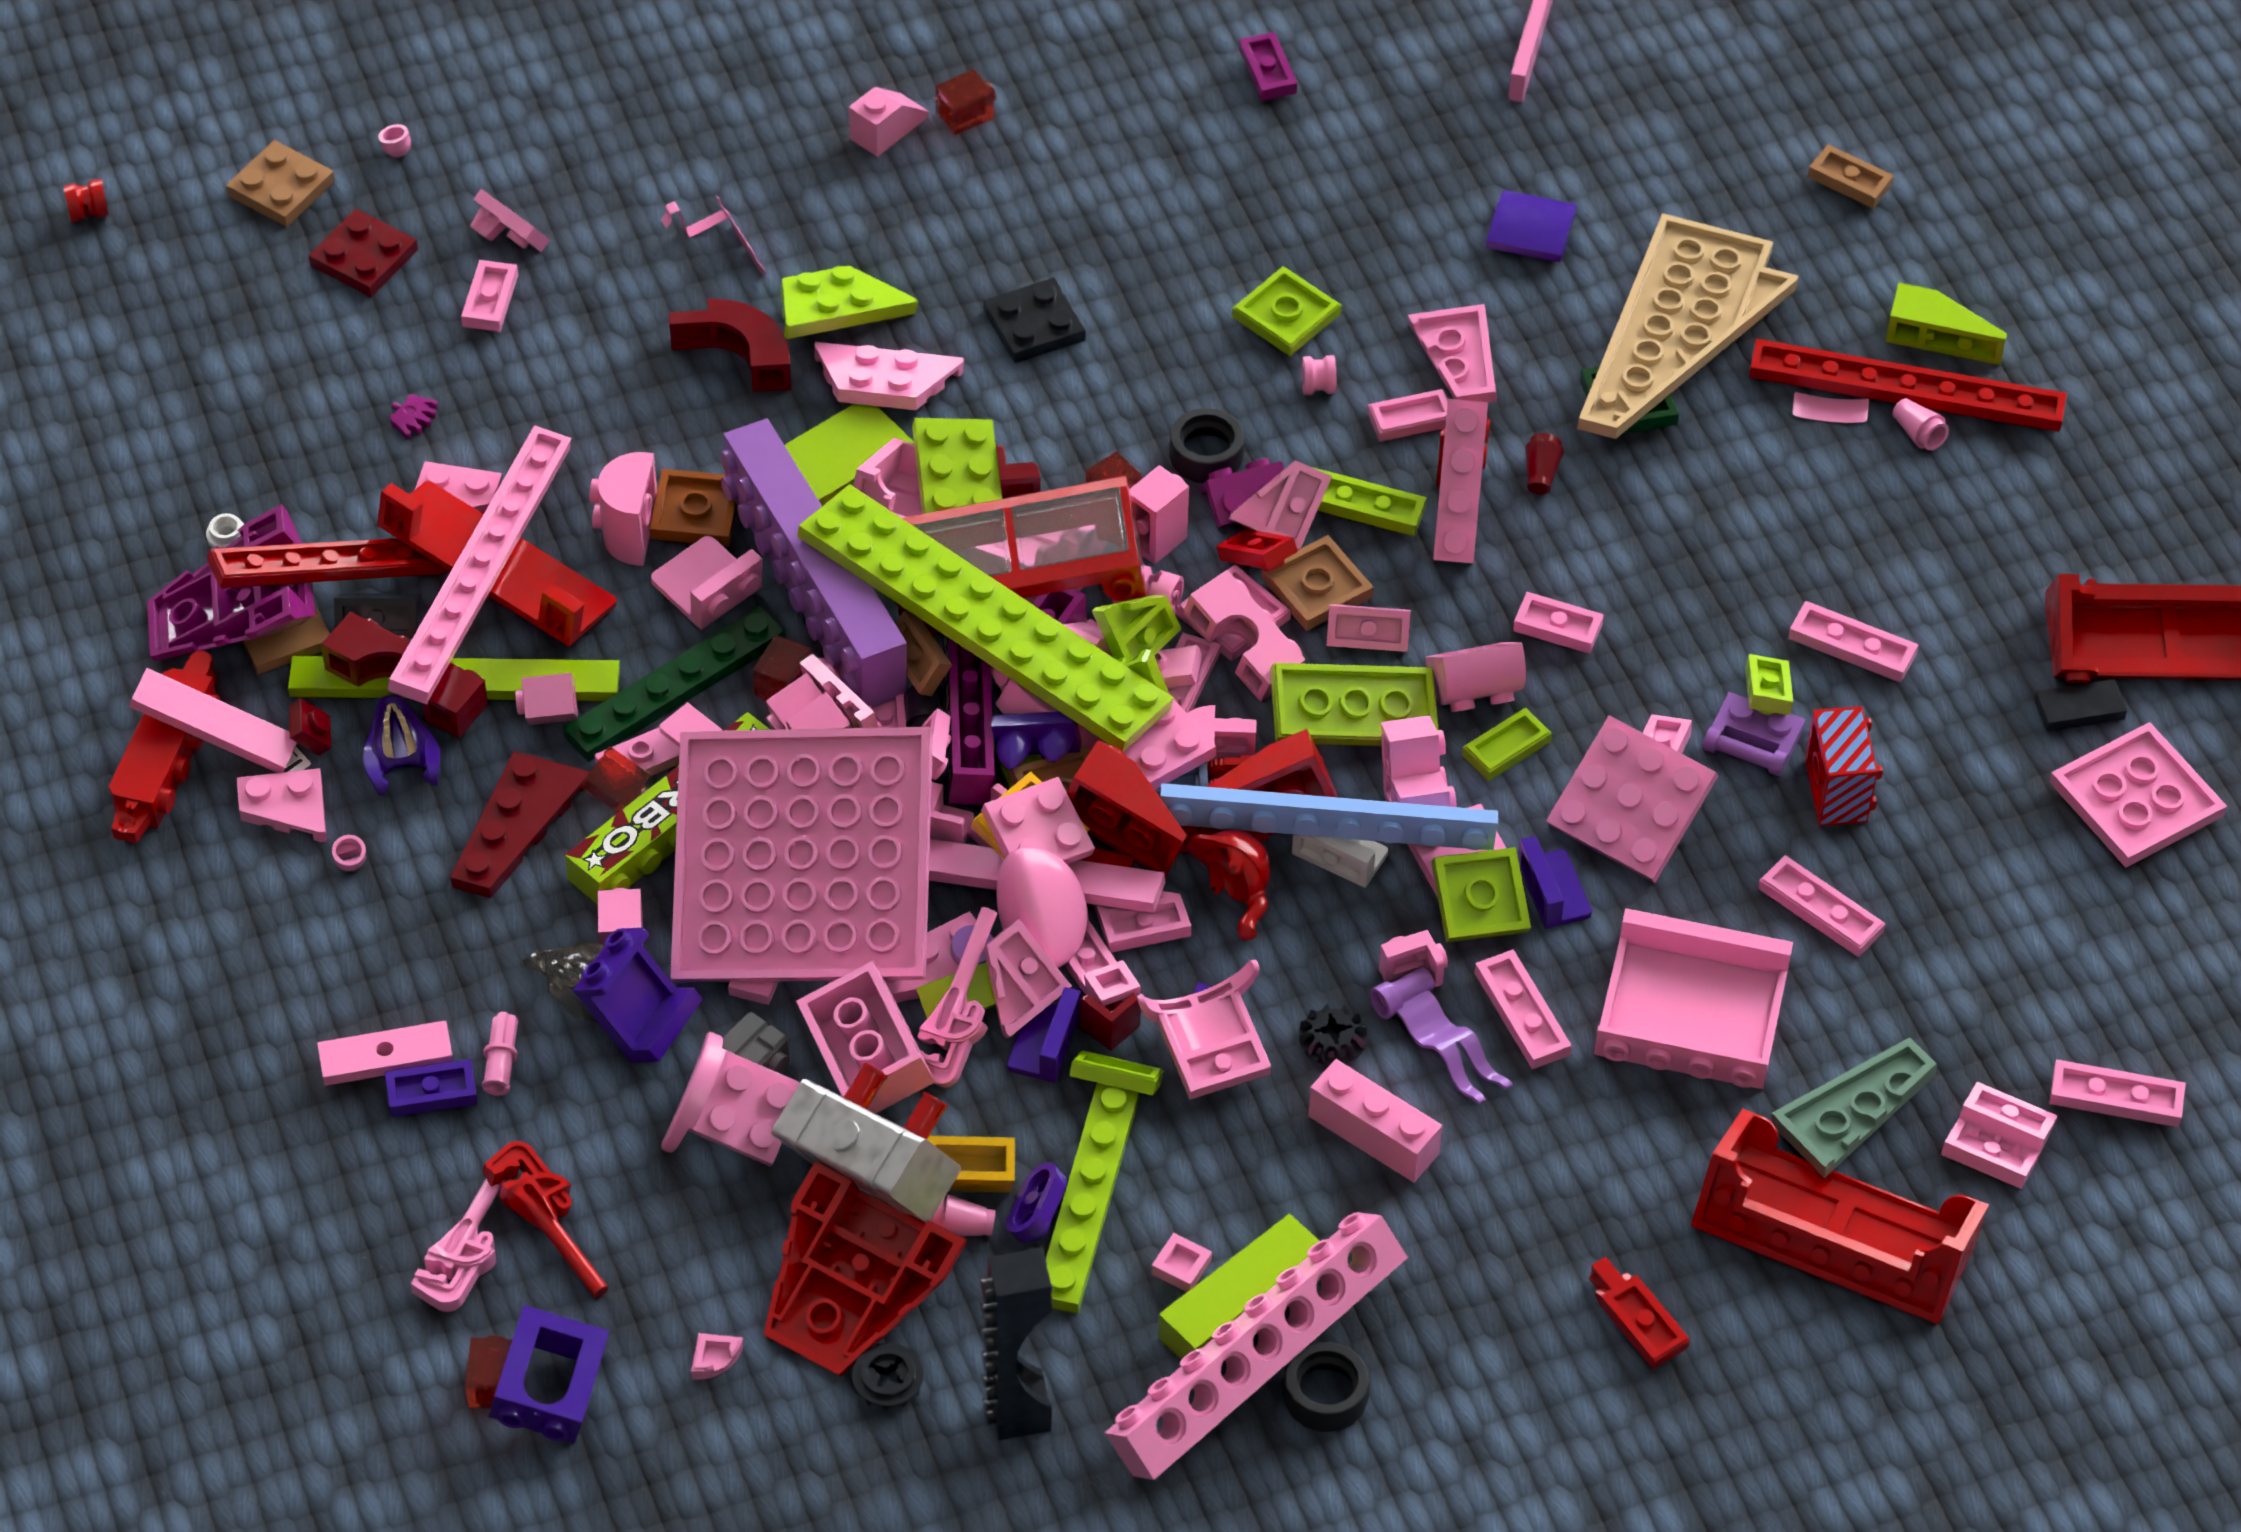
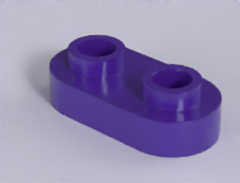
(1036, 1203)

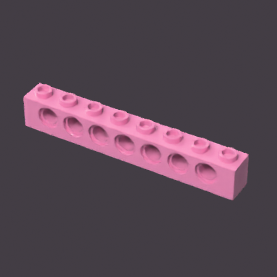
(1279, 1341)

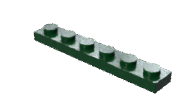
(672, 684)

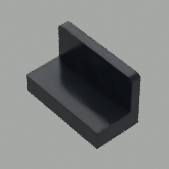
(391, 611)

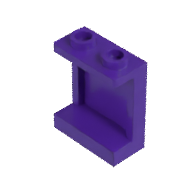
(635, 997)

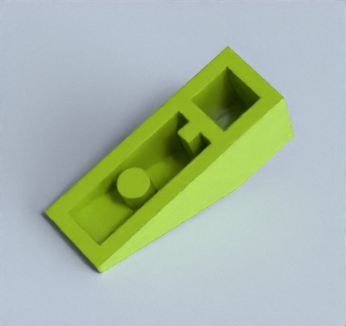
(1938, 324)

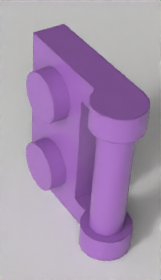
(1770, 732)

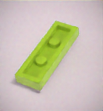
(1373, 504)

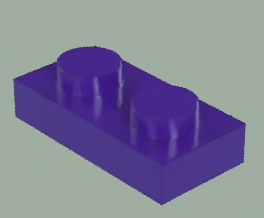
(431, 1088)

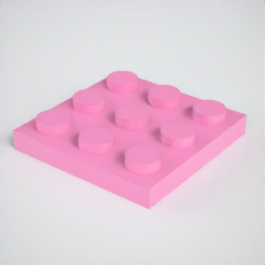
(2138, 794)
(1632, 798)

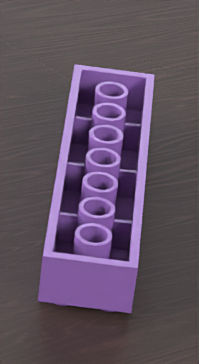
(837, 605)

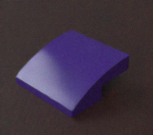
(1531, 226)

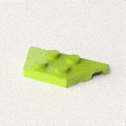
(838, 300)

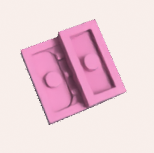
(1999, 1135)

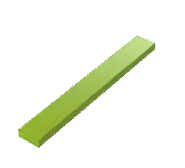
(593, 678)

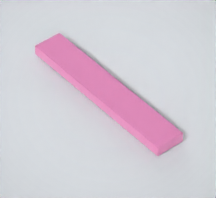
(1100, 882)

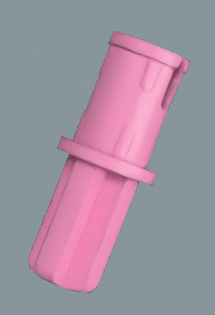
(500, 1054)

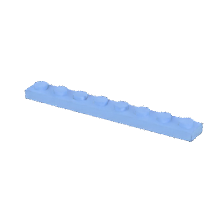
(1331, 817)

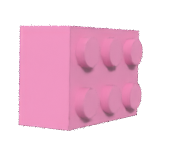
(861, 1023)

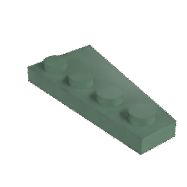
(1851, 1107)

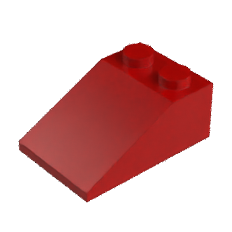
(1125, 809)

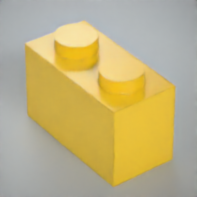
(984, 1162)

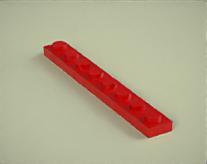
(1898, 381)

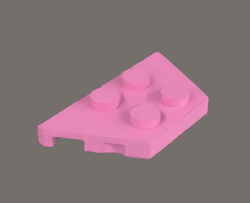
(883, 375)

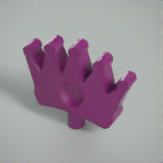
(413, 414)

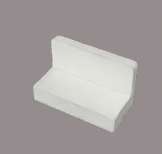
(1347, 858)

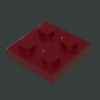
(363, 252)

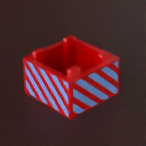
(1841, 766)

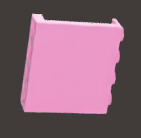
(1694, 999)

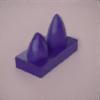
(1034, 734)

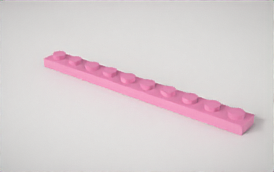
(479, 565)

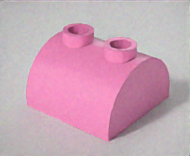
(626, 505)
(1478, 673)

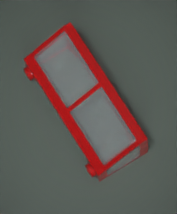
(1048, 540)

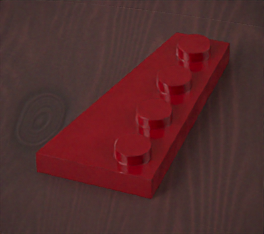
(515, 817)

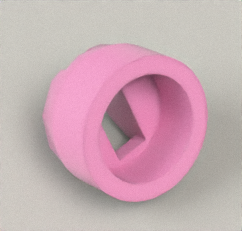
(395, 140)
(347, 847)

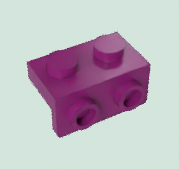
(1230, 490)

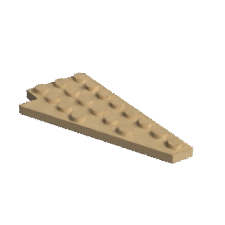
(1685, 307)

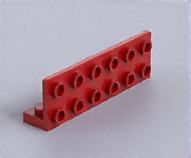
(529, 583)

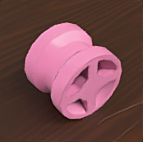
(1319, 375)

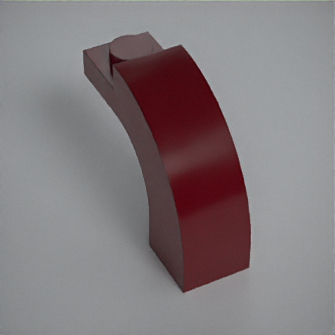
(739, 330)

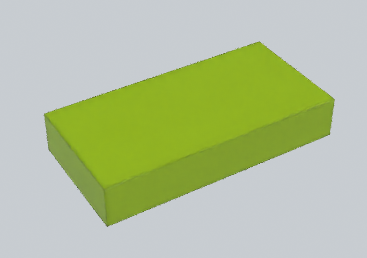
(1506, 744)
(1116, 1072)

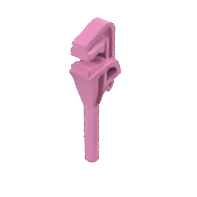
(954, 1021)
(458, 1257)

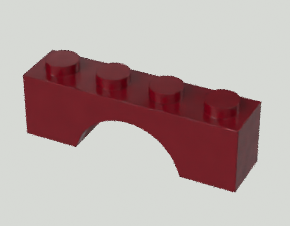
(365, 651)

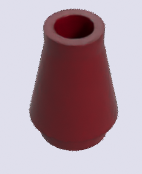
(1542, 462)

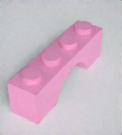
(1460, 481)

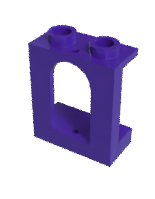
(561, 1337)

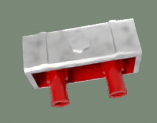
(870, 1150)

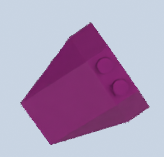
(201, 616)

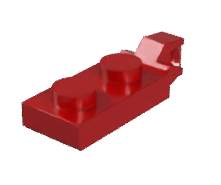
(1638, 1314)

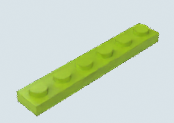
(1089, 1194)

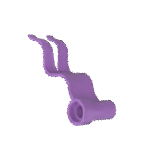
(1431, 1029)

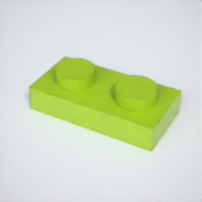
(1769, 685)

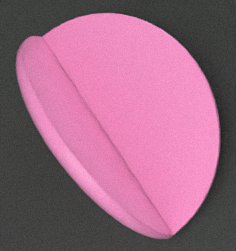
(1045, 898)

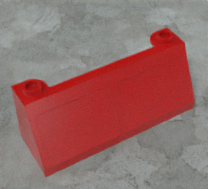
(2143, 630)
(1835, 1222)

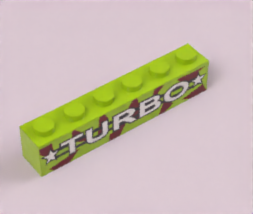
(635, 837)

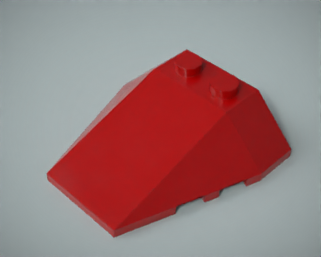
(851, 1270)

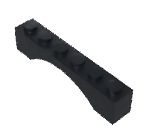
(1015, 1301)

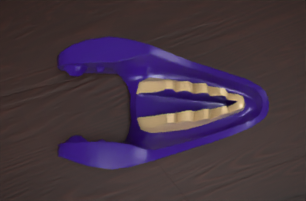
(396, 741)

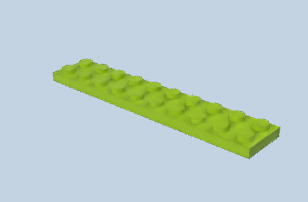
(985, 618)

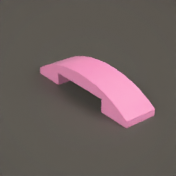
(1099, 972)

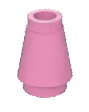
(1921, 424)
(964, 1217)

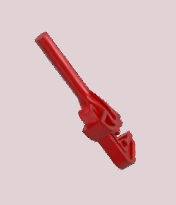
(540, 1199)

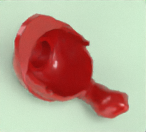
(1240, 867)

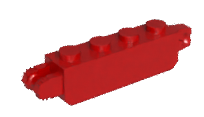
(157, 760)

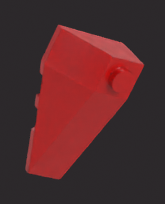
(1281, 767)

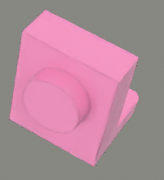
(1411, 952)

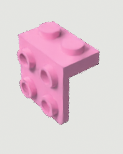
(708, 580)

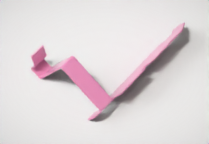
(707, 223)

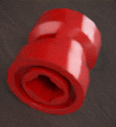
(86, 200)

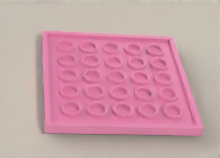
(802, 854)

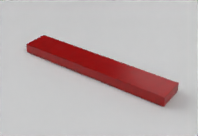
(318, 562)

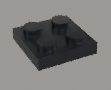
(1034, 320)

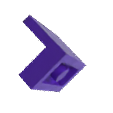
(1552, 884)
(1046, 1039)

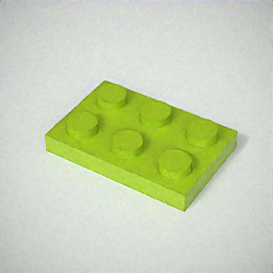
(955, 462)

